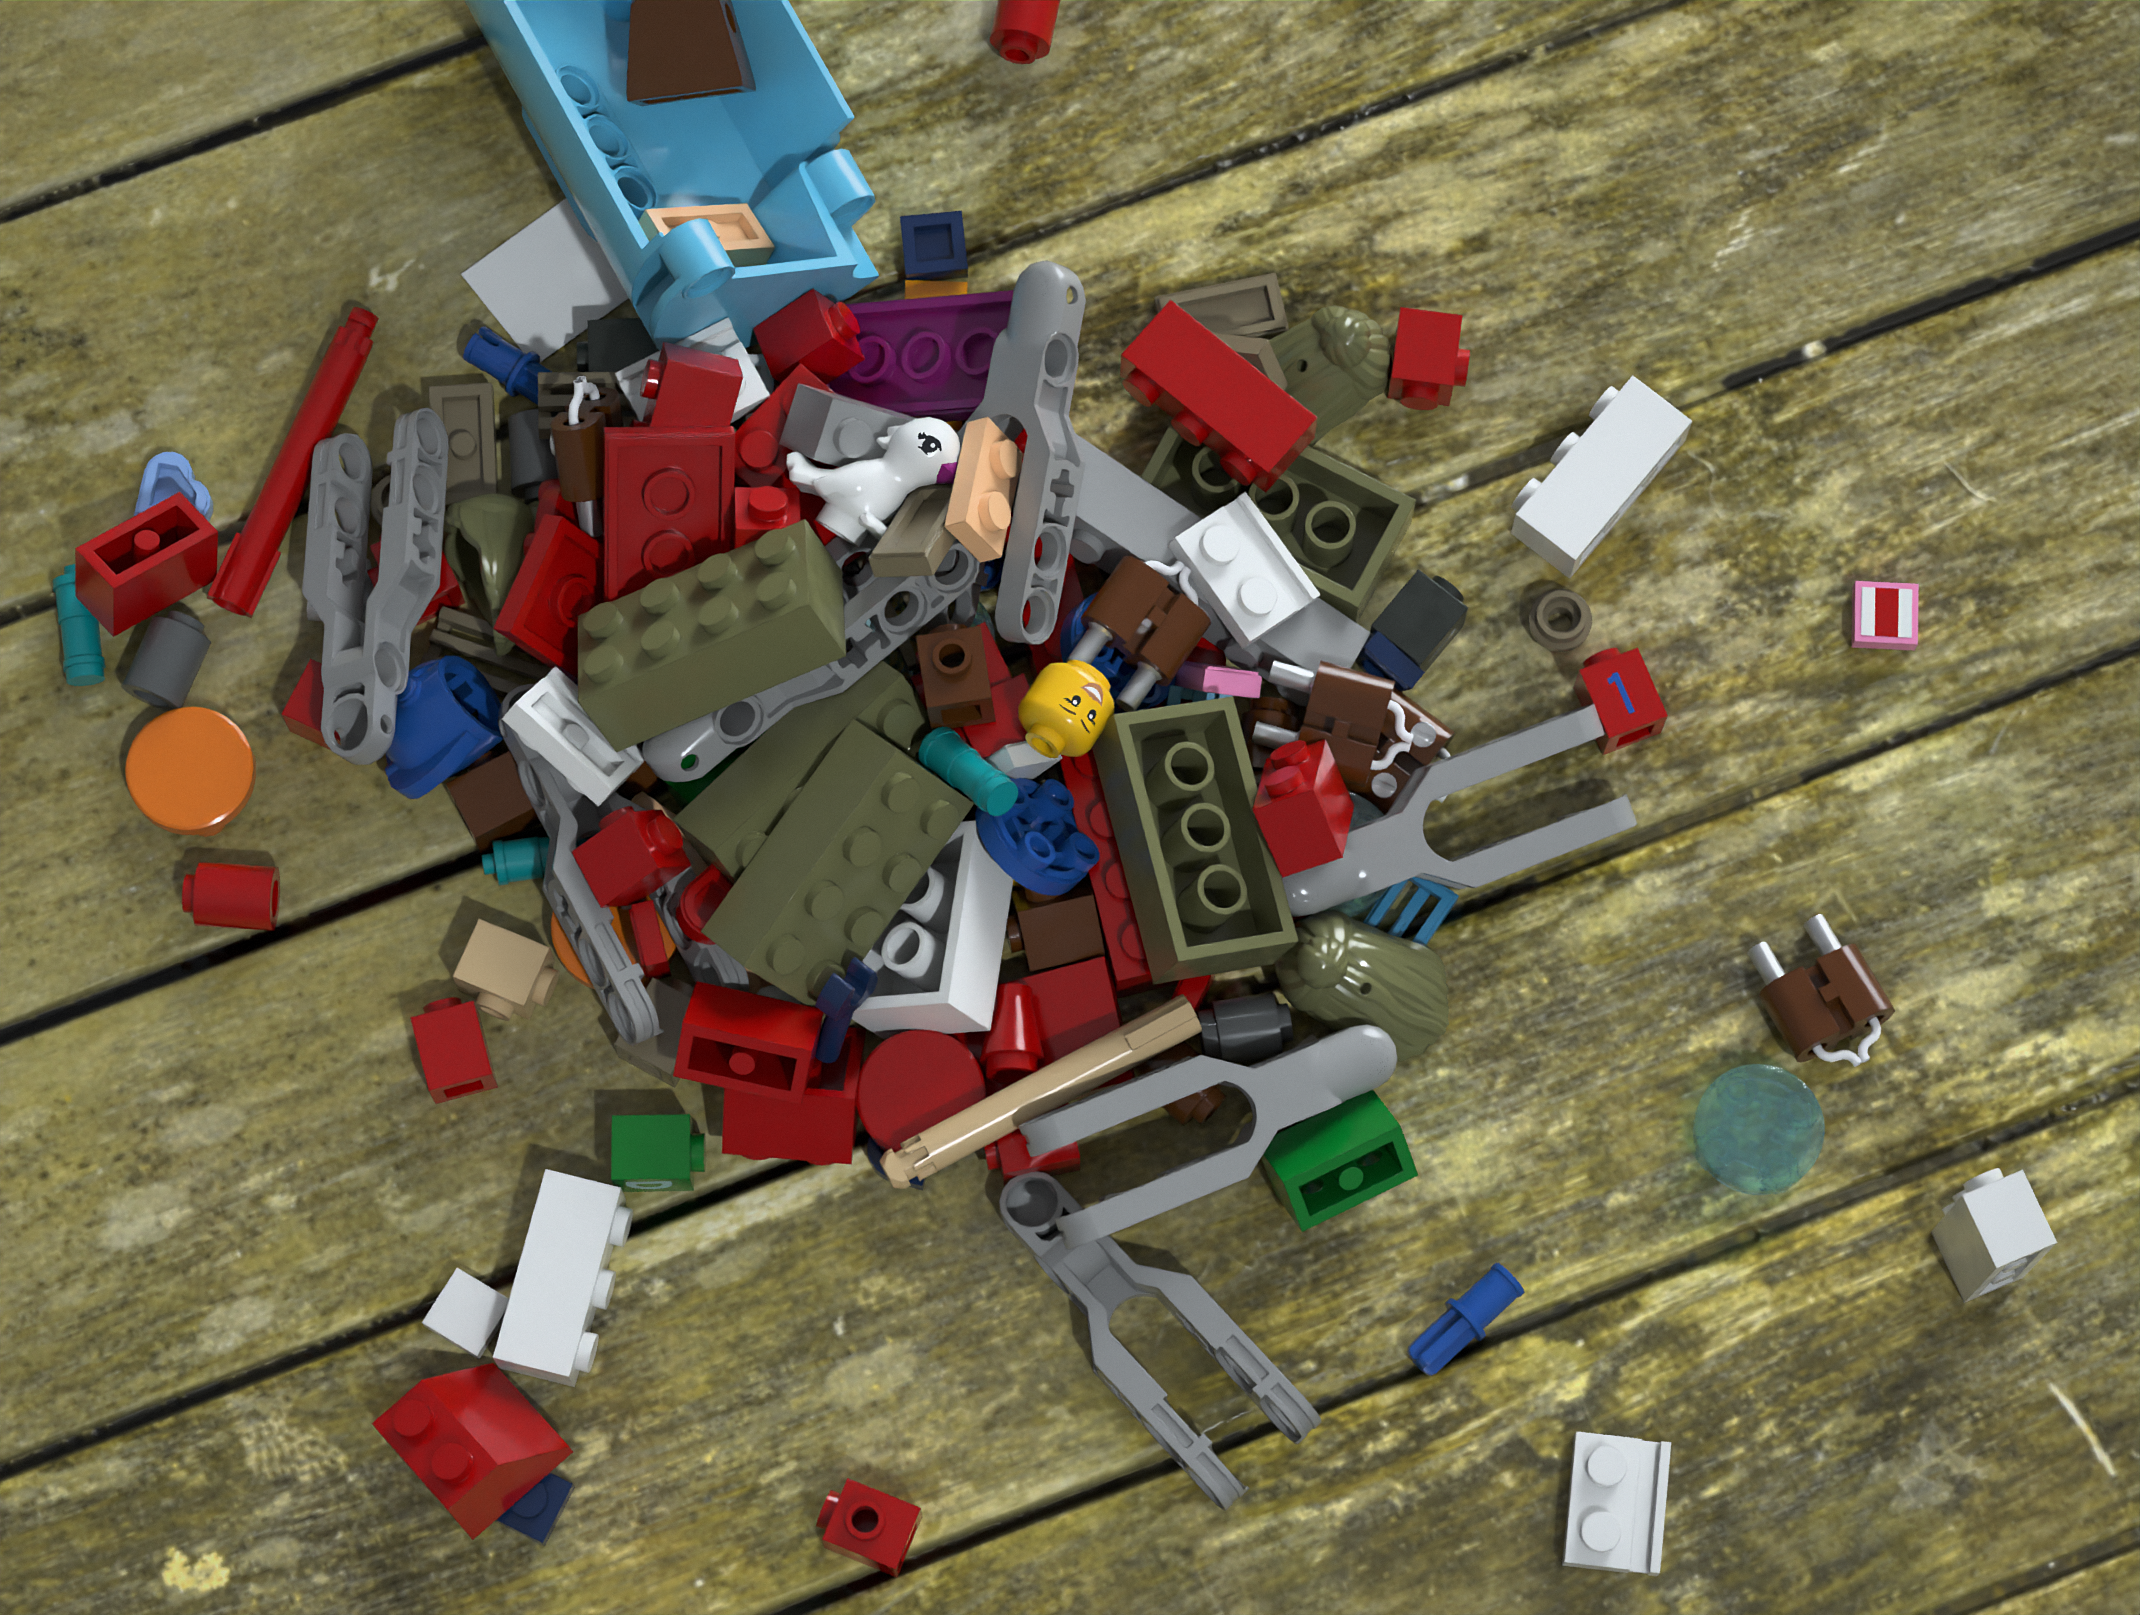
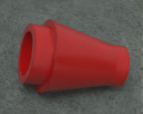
(1013, 1043)

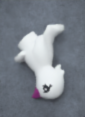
(869, 492)

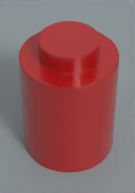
(233, 896)

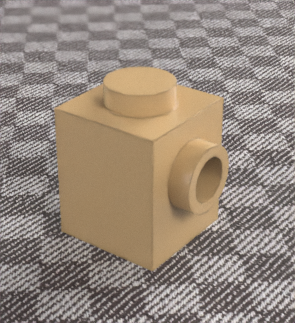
(505, 972)

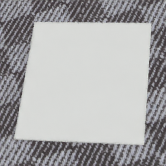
(547, 282)

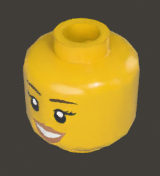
(1066, 709)

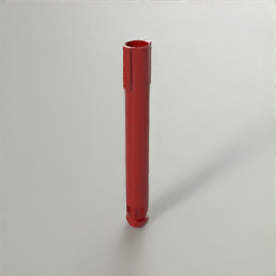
(255, 551)

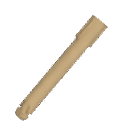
(1041, 1092)

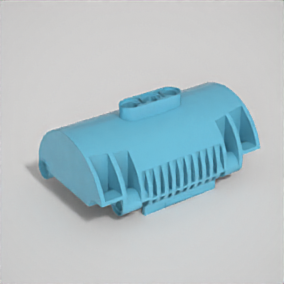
(719, 150)

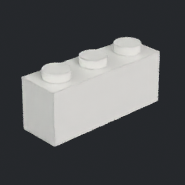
(1598, 475)
(1992, 1233)
(562, 1278)

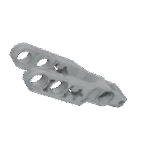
(1033, 390)
(864, 598)
(369, 661)
(568, 819)
(1395, 846)
(1279, 1093)
(1101, 1279)

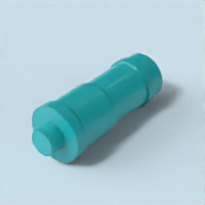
(79, 632)
(965, 769)
(519, 859)

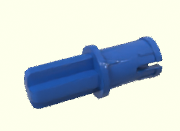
(505, 363)
(1464, 1320)

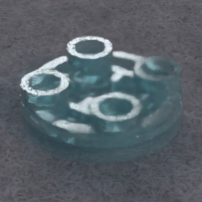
(1758, 1129)

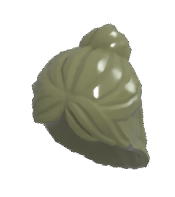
(1334, 364)
(488, 550)
(1362, 976)

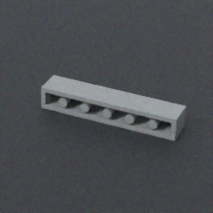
(1132, 518)

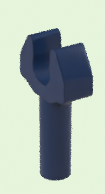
(839, 1001)

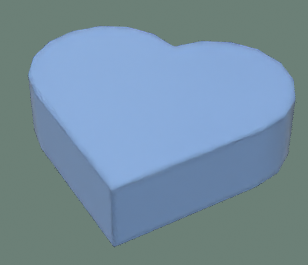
(168, 475)

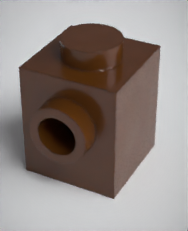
(955, 676)
(492, 800)
(1054, 927)

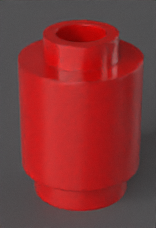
(1024, 29)

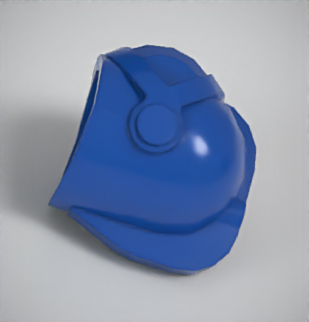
(435, 725)

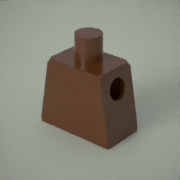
(685, 52)

